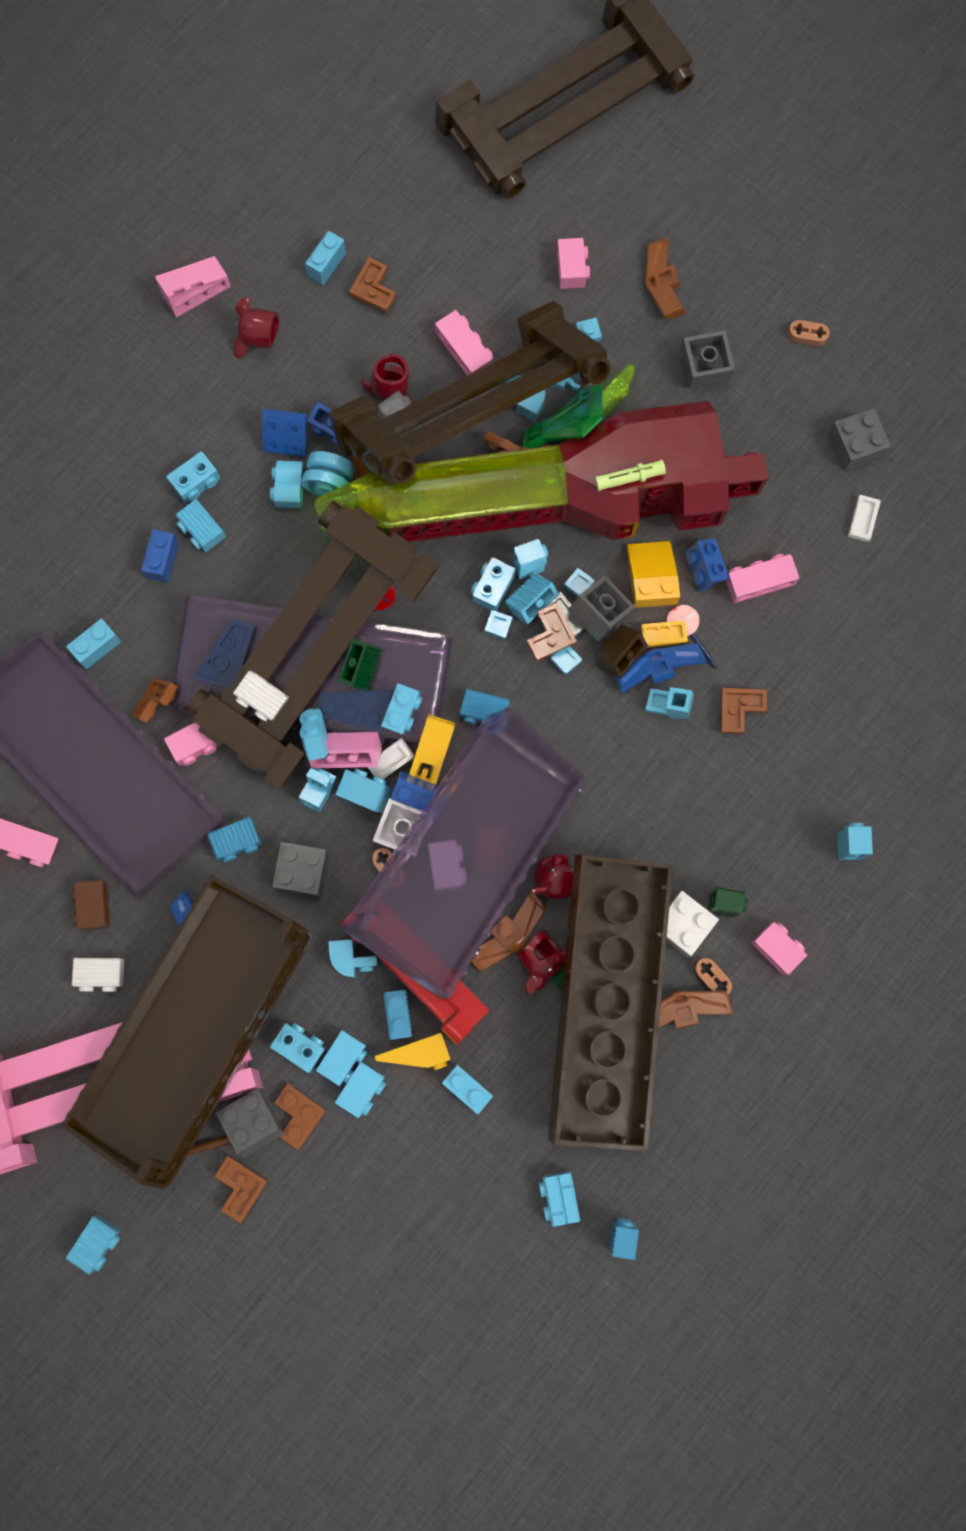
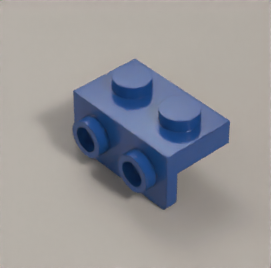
(706, 564)

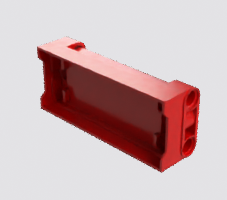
(457, 1012)

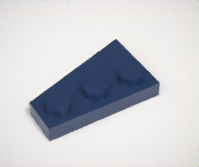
(227, 656)
(357, 708)

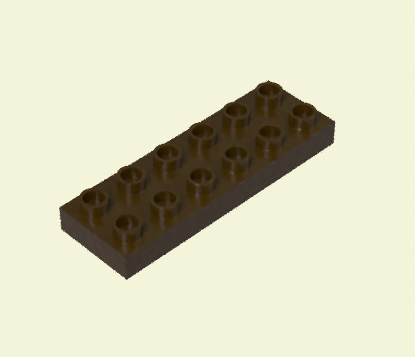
(610, 1003)

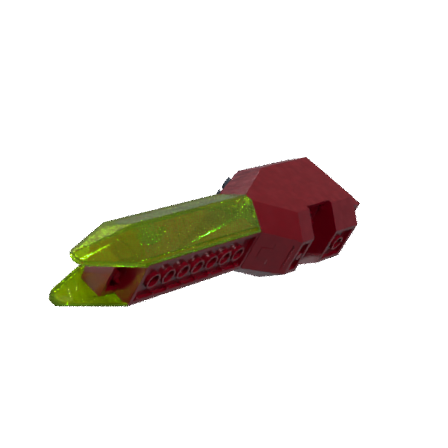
(560, 484)

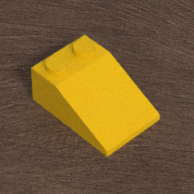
(653, 574)

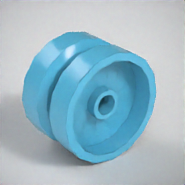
(326, 472)

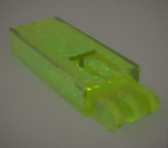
(617, 390)

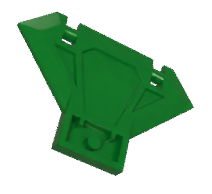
(570, 421)

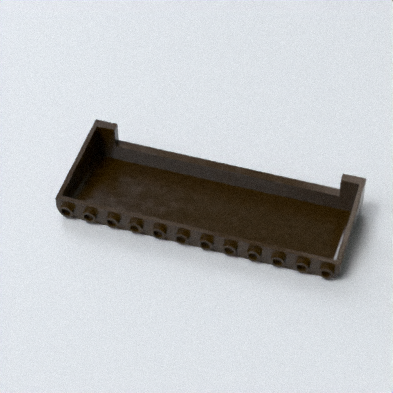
(187, 1033)

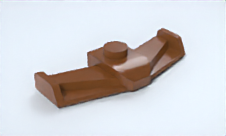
(662, 279)
(509, 934)
(685, 1006)

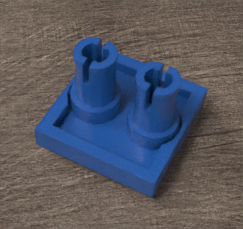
(284, 432)

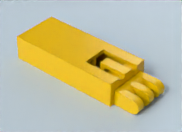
(432, 748)

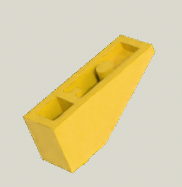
(423, 1053)

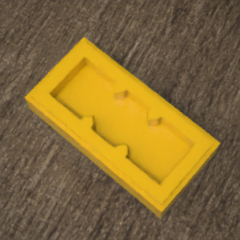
(664, 633)

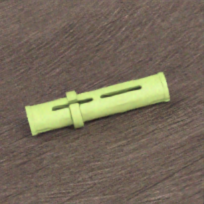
(630, 475)

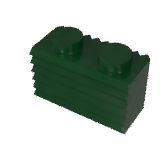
(360, 665)
(727, 902)

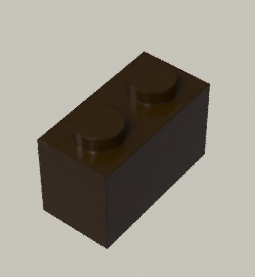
(621, 651)

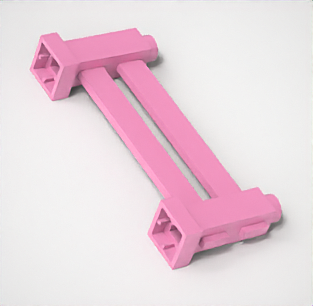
(54, 1108)

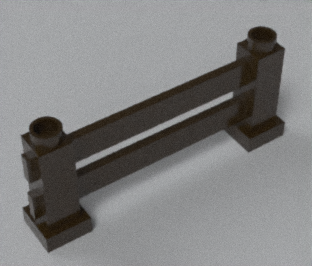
(500, 163)
(544, 338)
(391, 560)

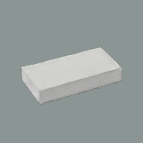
(864, 518)
(392, 759)

